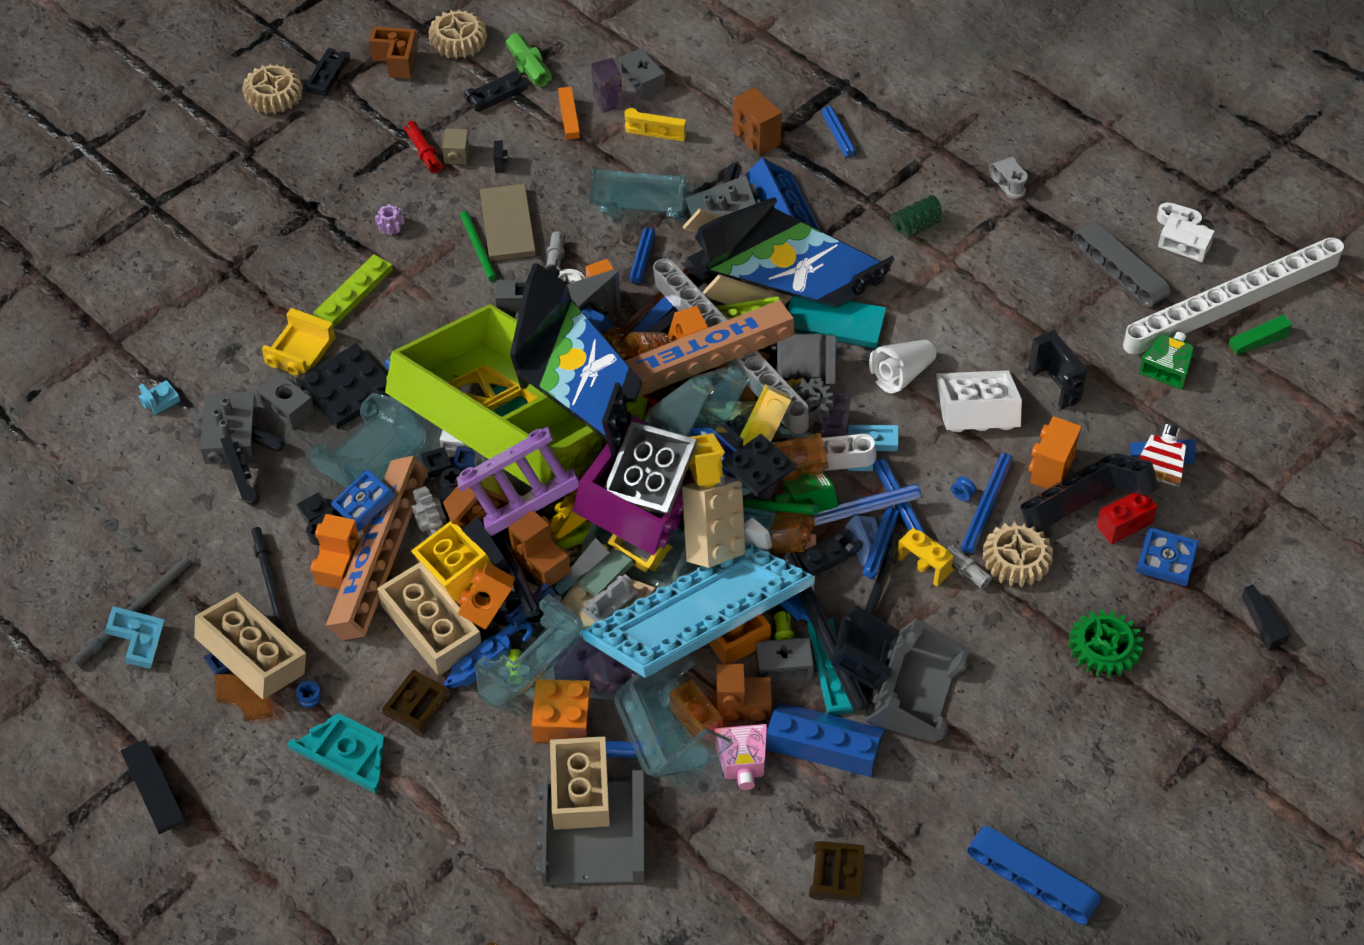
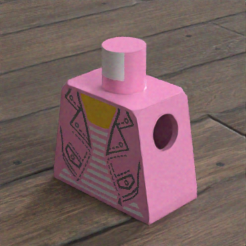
(746, 756)

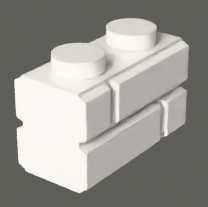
(1186, 238)

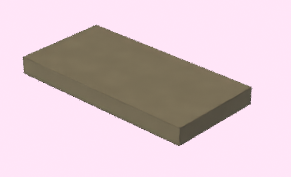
(507, 222)

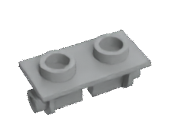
(610, 600)

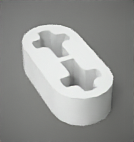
(1177, 211)

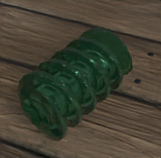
(917, 216)

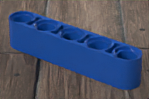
(1034, 875)

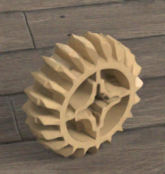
(457, 34)
(272, 88)
(1012, 551)

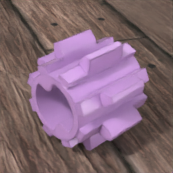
(389, 219)

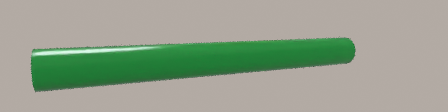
(478, 246)
(781, 506)

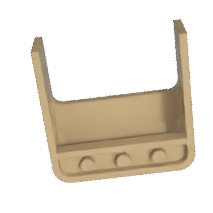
(724, 288)

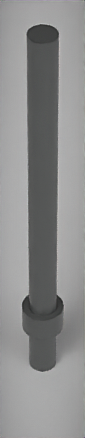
(95, 644)

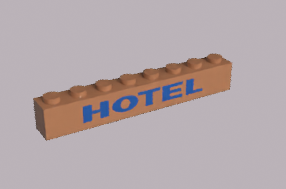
(712, 347)
(376, 552)

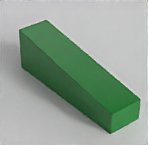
(1261, 335)

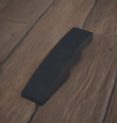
(152, 786)

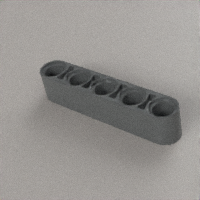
(1121, 264)

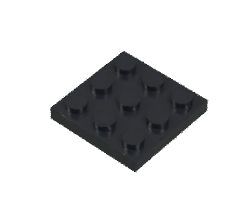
(343, 384)

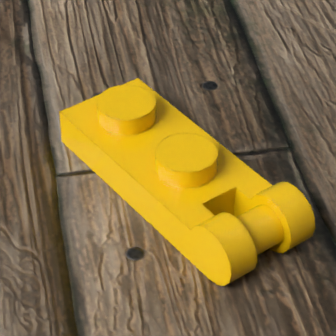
(655, 125)

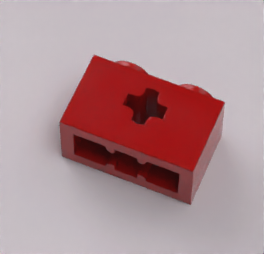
(1126, 516)

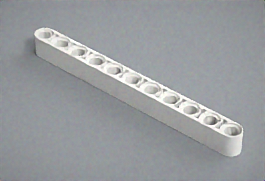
(1234, 295)

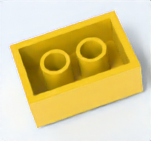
(451, 559)

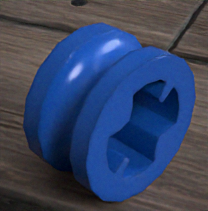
(963, 488)
(313, 700)

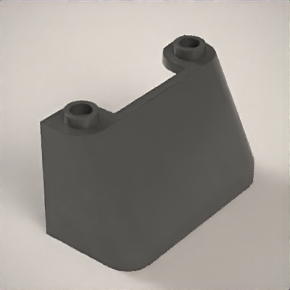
(919, 681)

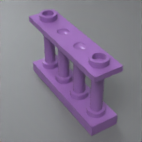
(537, 498)

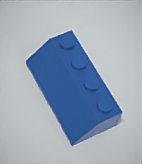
(780, 183)
(824, 739)

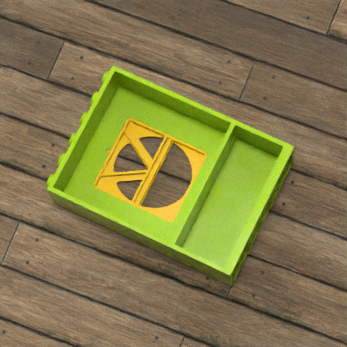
(478, 350)

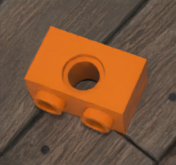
(483, 609)

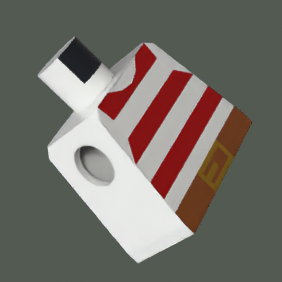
(1166, 455)

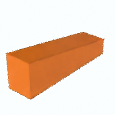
(568, 113)

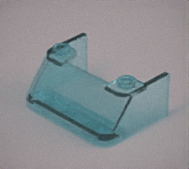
(639, 191)
(652, 728)

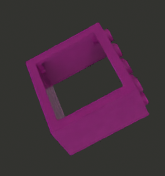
(620, 515)

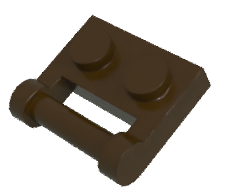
(411, 696)
(847, 871)

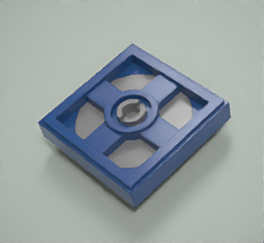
(363, 499)
(1167, 556)

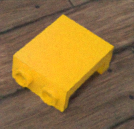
(300, 343)

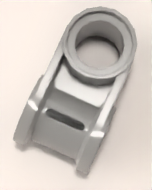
(1009, 177)

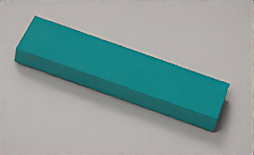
(832, 691)

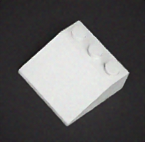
(979, 400)

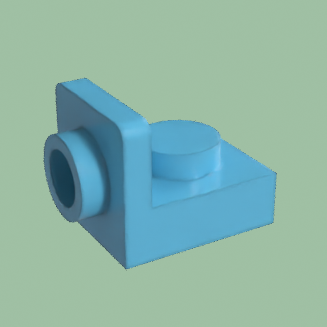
(158, 397)

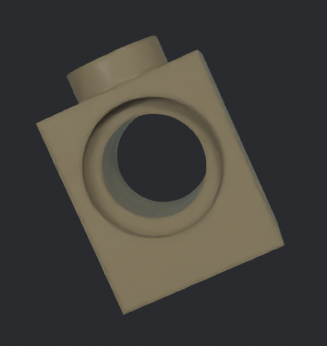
(456, 146)

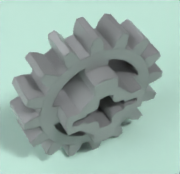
(428, 511)

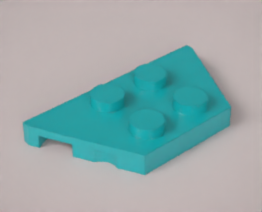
(344, 749)

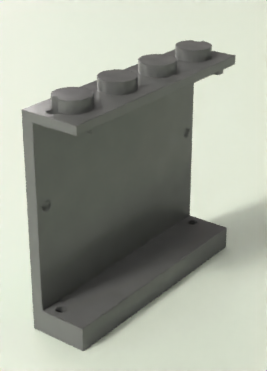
(595, 853)

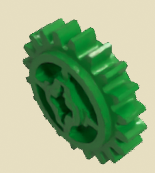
(1107, 639)

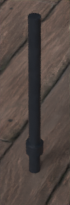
(262, 552)
(889, 559)

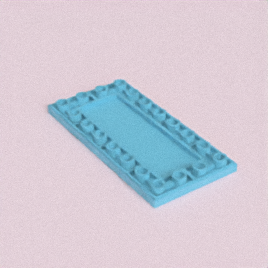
(696, 610)

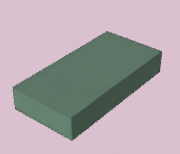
(606, 572)

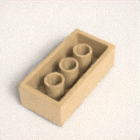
(428, 618)
(250, 645)

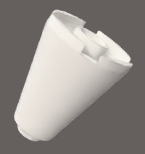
(900, 363)

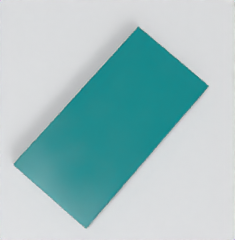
(850, 322)

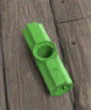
(528, 60)

